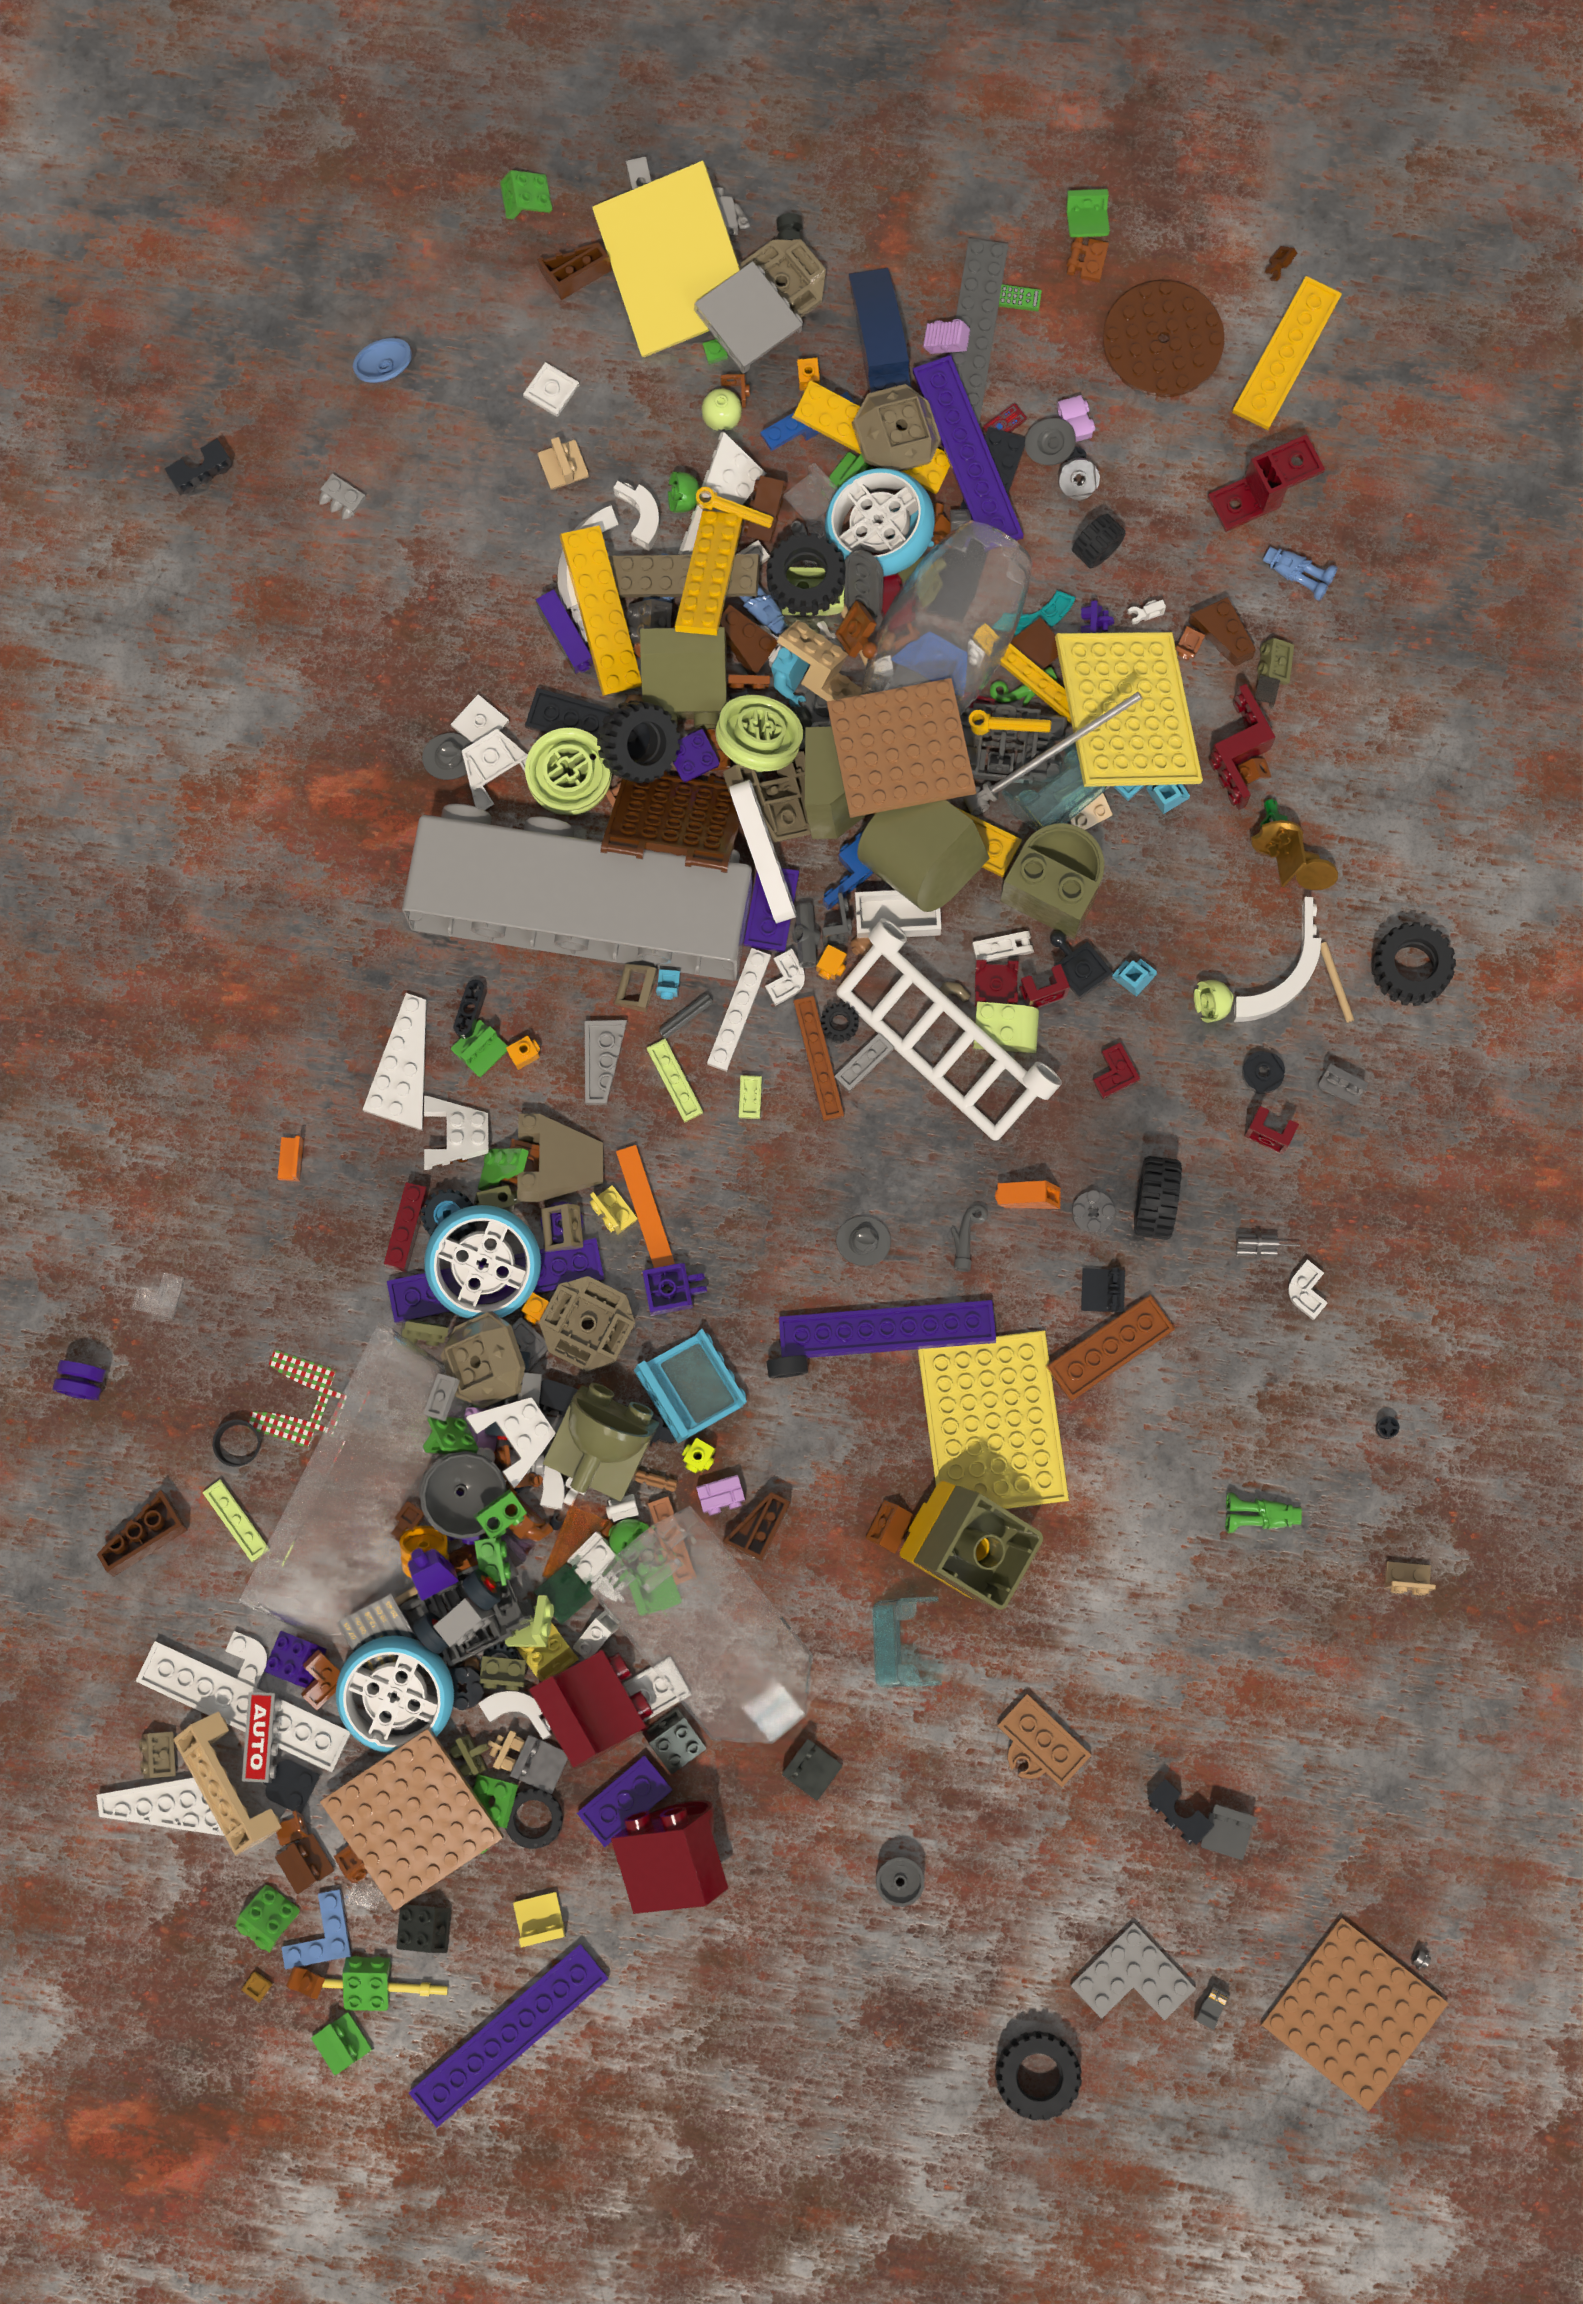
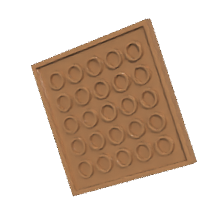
(901, 747)
(411, 1818)
(1354, 2014)

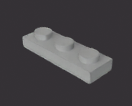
(864, 1062)

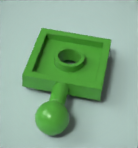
(504, 1795)

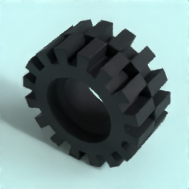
(848, 1013)

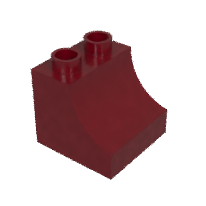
(592, 1707)

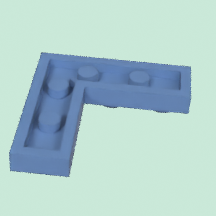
(336, 1939)

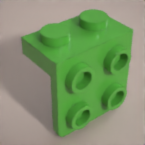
(1087, 213)
(266, 1918)
(366, 1983)

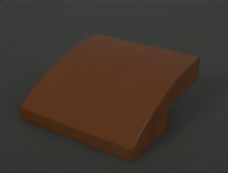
(1037, 643)

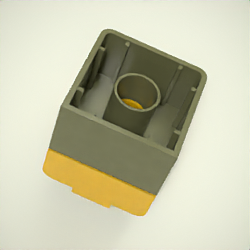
(971, 1544)

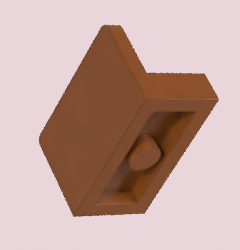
(889, 1526)

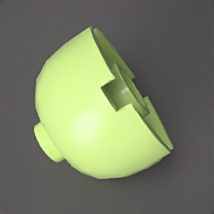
(721, 409)
(1213, 1000)

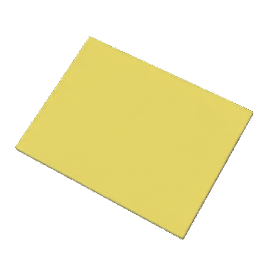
(667, 254)
(1149, 739)
(995, 1420)

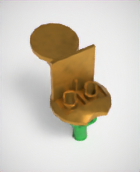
(1285, 842)

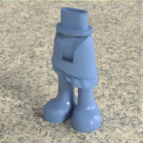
(1293, 565)
(765, 611)

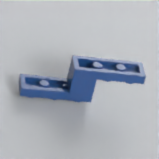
(788, 429)
(859, 872)

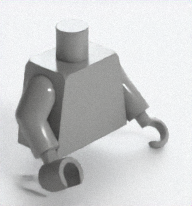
(731, 213)

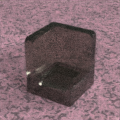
(1267, 690)

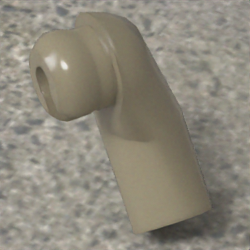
(955, 988)

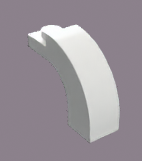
(648, 526)
(553, 1486)
(511, 1701)

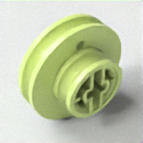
(759, 733)
(565, 752)

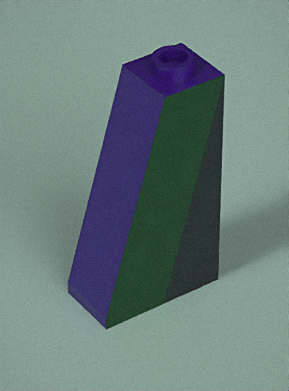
(564, 632)

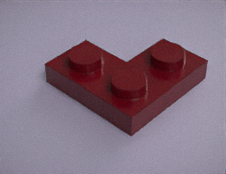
(1121, 1074)

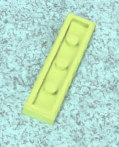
(674, 1080)
(235, 1520)

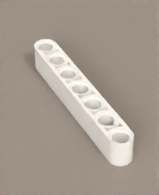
(763, 851)

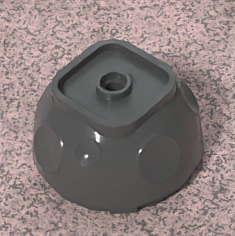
(454, 1513)

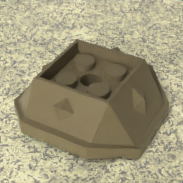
(796, 267)
(882, 441)
(583, 1301)
(484, 1360)

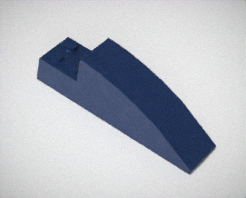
(879, 330)

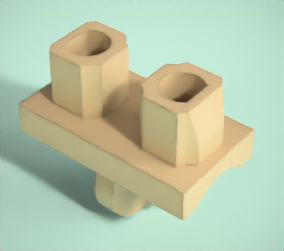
(503, 1761)

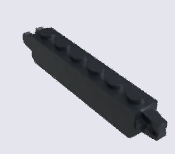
(559, 1396)

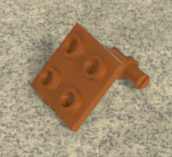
(503, 1461)

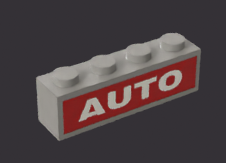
(260, 1737)

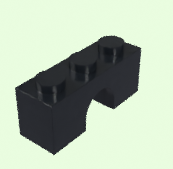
(186, 478)
(1193, 1828)

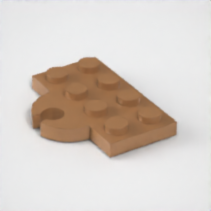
(1041, 1743)

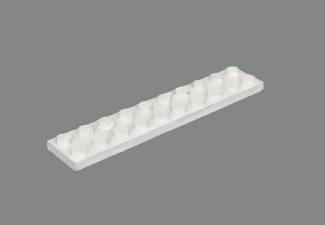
(216, 1691)

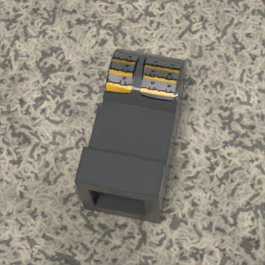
(1212, 2006)

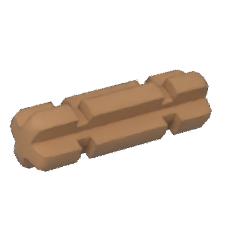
(656, 1480)

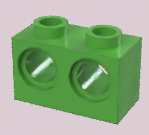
(497, 1509)

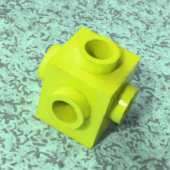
(698, 1448)

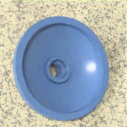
(382, 360)

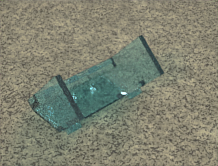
(1057, 800)
(887, 1643)

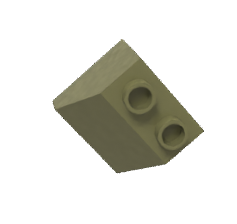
(685, 673)
(824, 786)

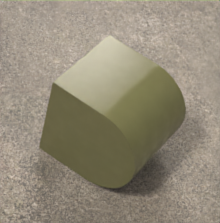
(923, 851)

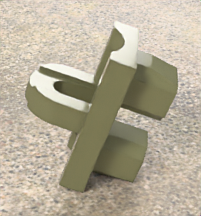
(471, 1753)

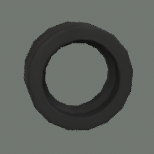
(787, 1366)

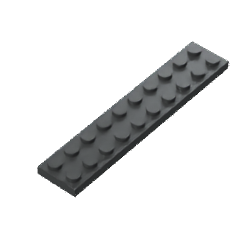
(979, 310)

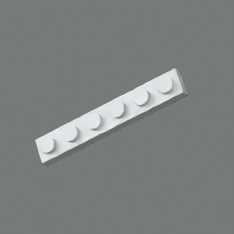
(739, 1010)

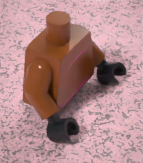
(532, 1526)

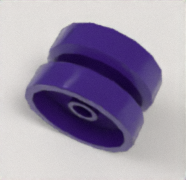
(78, 1382)

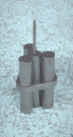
(1258, 1244)

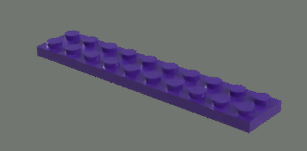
(966, 446)
(414, 1299)
(888, 1329)
(508, 2035)

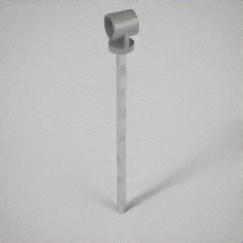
(979, 803)

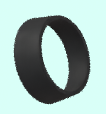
(218, 1434)

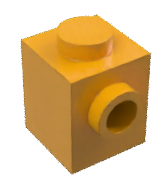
(807, 371)
(831, 963)
(523, 1052)
(534, 1308)

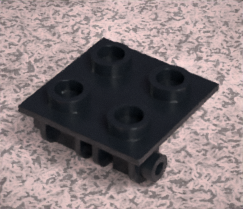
(1103, 1290)

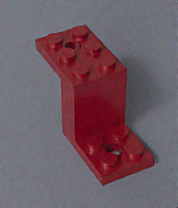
(1266, 483)
(1241, 747)

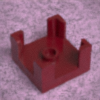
(996, 982)
(1056, 991)
(1268, 1136)

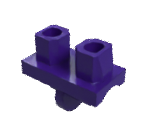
(1099, 619)

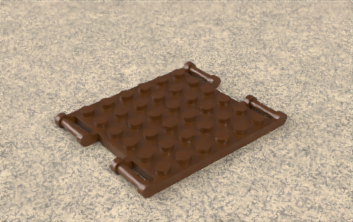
(676, 819)

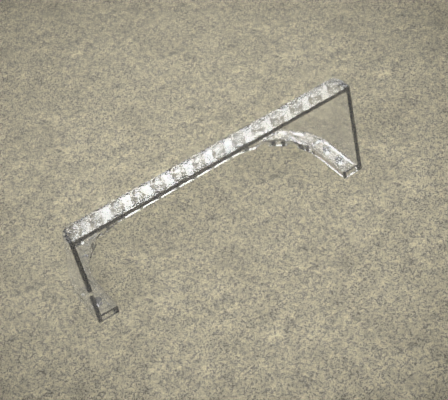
(335, 1535)

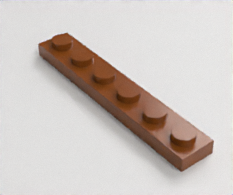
(818, 1058)

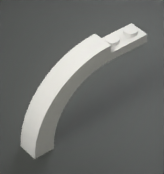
(606, 520)
(1265, 1004)

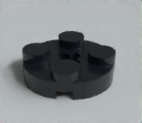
(1262, 1084)
(471, 1676)

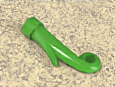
(1018, 693)

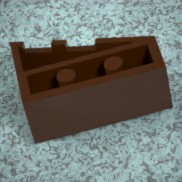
(575, 269)
(768, 501)
(1224, 631)
(759, 1528)

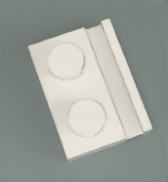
(592, 1557)

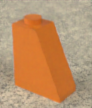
(1028, 1195)

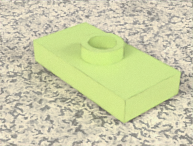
(750, 1097)

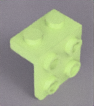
(538, 1632)

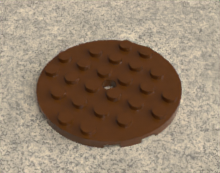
(1159, 367)

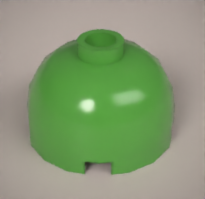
(683, 492)
(625, 1532)

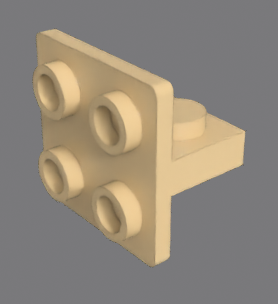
(562, 463)

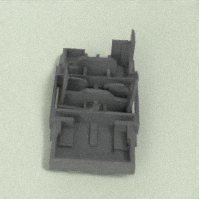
(1002, 763)
(509, 1616)

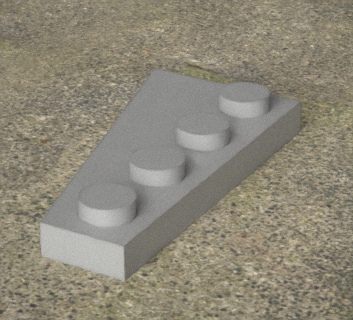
(602, 1052)

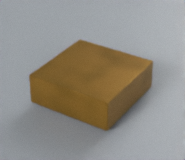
(257, 1986)

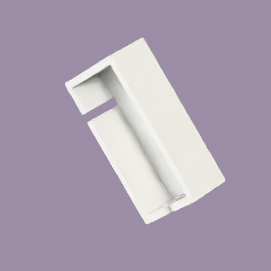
(894, 907)

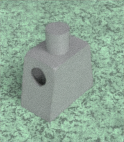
(638, 172)

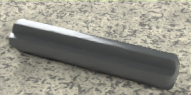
(685, 1016)

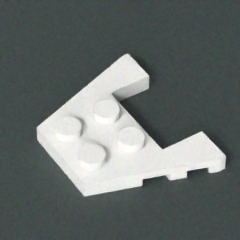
(488, 760)
(465, 1132)
(525, 1430)

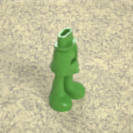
(1270, 1513)

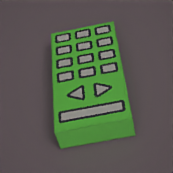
(1020, 298)

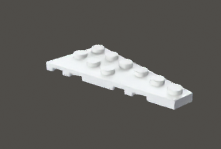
(730, 476)
(401, 1072)
(166, 1804)

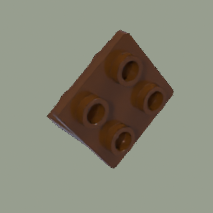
(304, 1863)

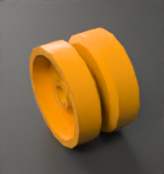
(424, 1538)

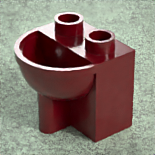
(670, 1858)

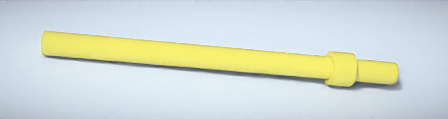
(424, 1988)

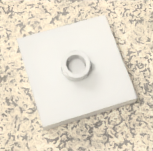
(479, 720)

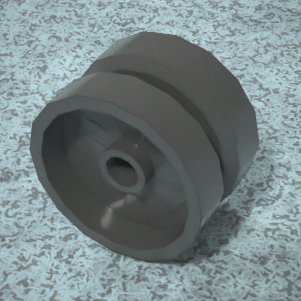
(913, 1882)

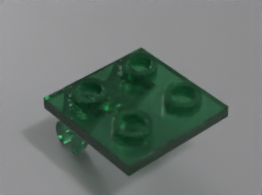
(566, 1592)

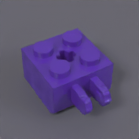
(676, 1278)

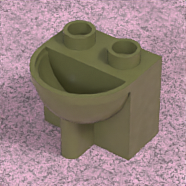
(1056, 877)
(601, 1441)

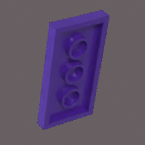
(762, 929)
(630, 1793)

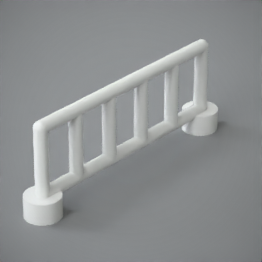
(1039, 1079)

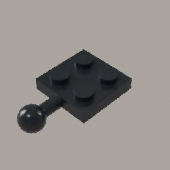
(1081, 967)

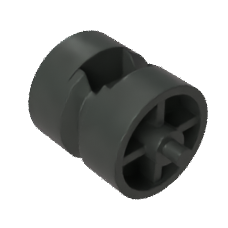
(789, 227)

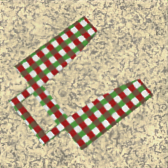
(307, 1374)

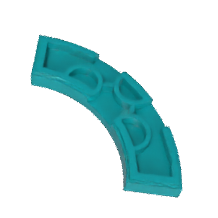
(1050, 613)

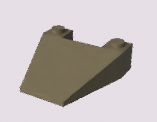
(779, 799)
(566, 1159)

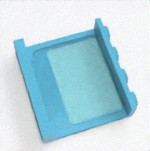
(691, 1386)

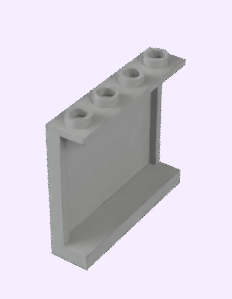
(747, 316)

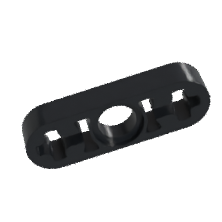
(472, 1018)

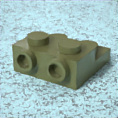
(431, 1332)

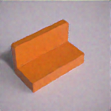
(290, 1158)

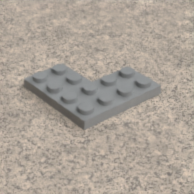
(1135, 1964)

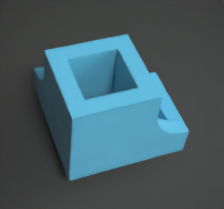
(1168, 796)
(1134, 976)

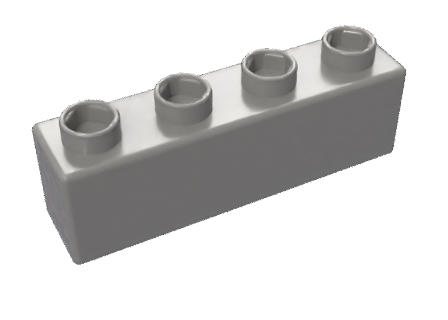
(570, 899)

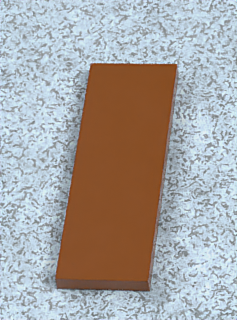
(1110, 1348)

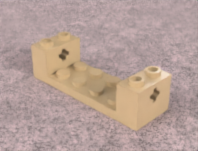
(216, 1788)

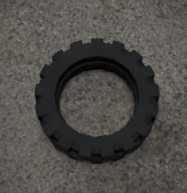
(555, 1827)

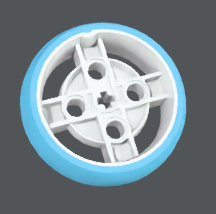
(909, 499)
(474, 1243)
(358, 1679)

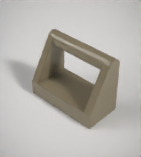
(642, 1005)
(571, 1227)

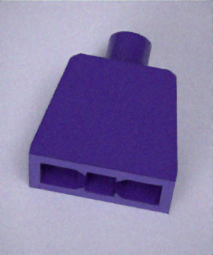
(431, 1572)

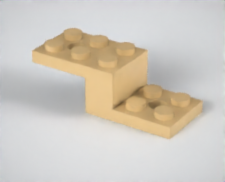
(824, 662)

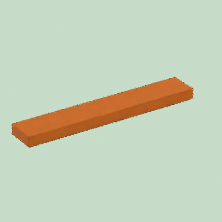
(645, 1207)

